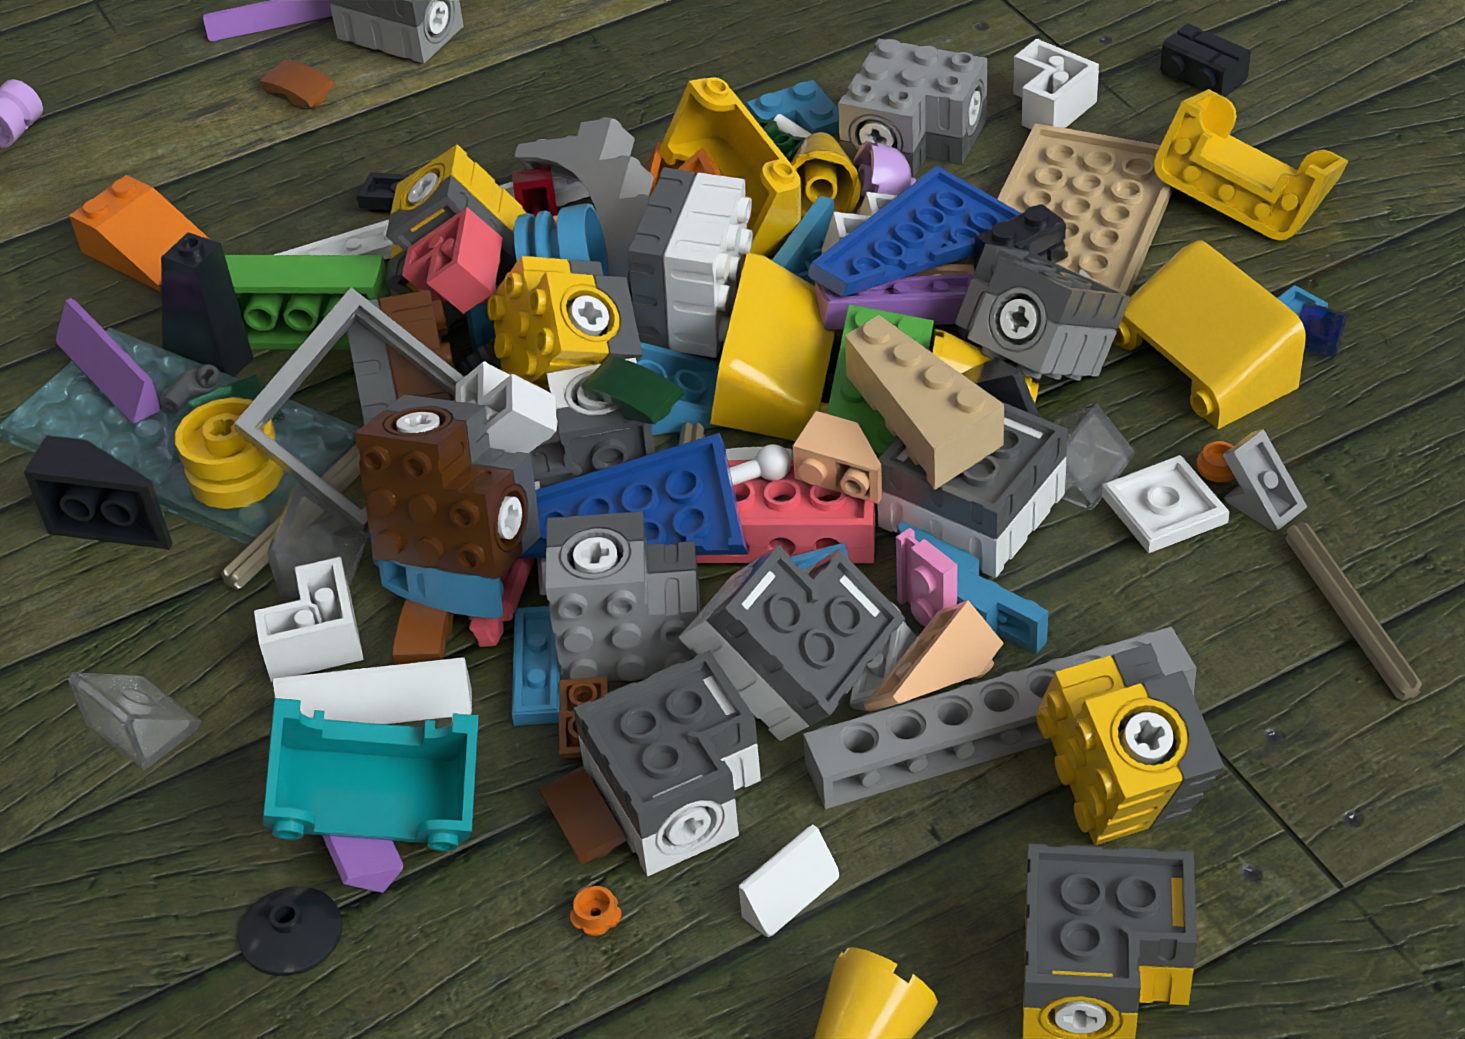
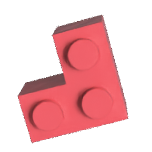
(456, 261)

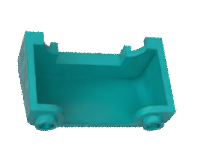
(370, 778)

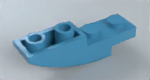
(442, 589)
(1004, 611)

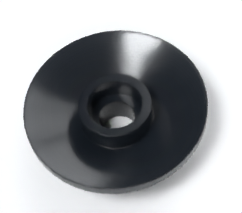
(295, 945)

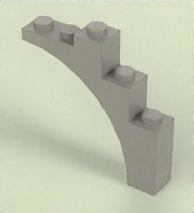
(613, 178)

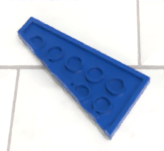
(913, 233)
(680, 490)

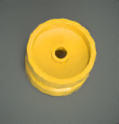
(219, 462)

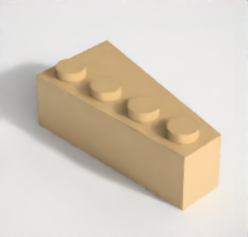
(924, 401)

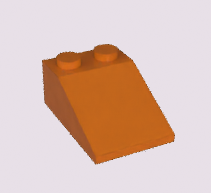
(130, 229)

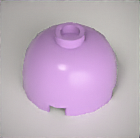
(881, 171)

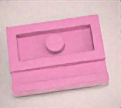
(924, 577)

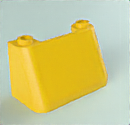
(720, 124)
(1237, 178)
(1219, 331)
(772, 354)

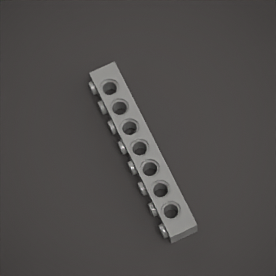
(953, 727)

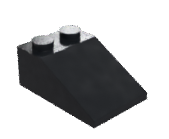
(94, 495)

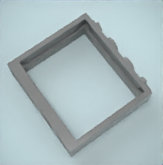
(300, 365)

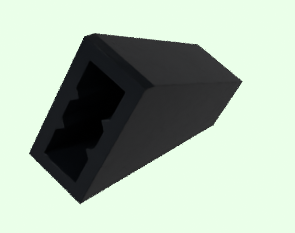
(201, 306)

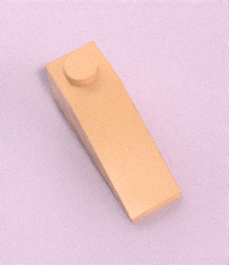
(947, 651)

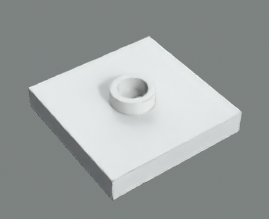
(1165, 504)

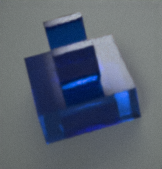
(1322, 328)

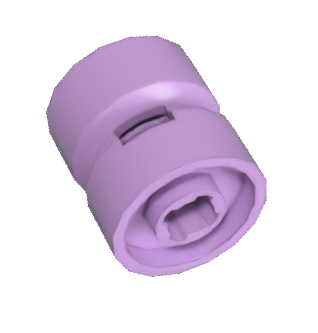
(18, 110)

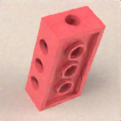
(799, 519)

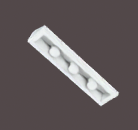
(383, 692)

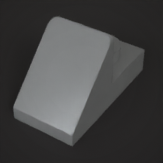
(1264, 483)

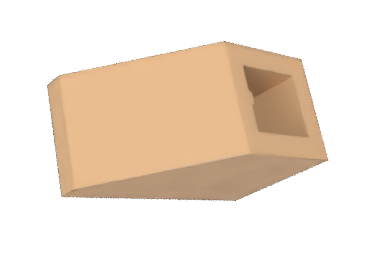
(837, 457)

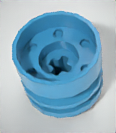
(574, 237)

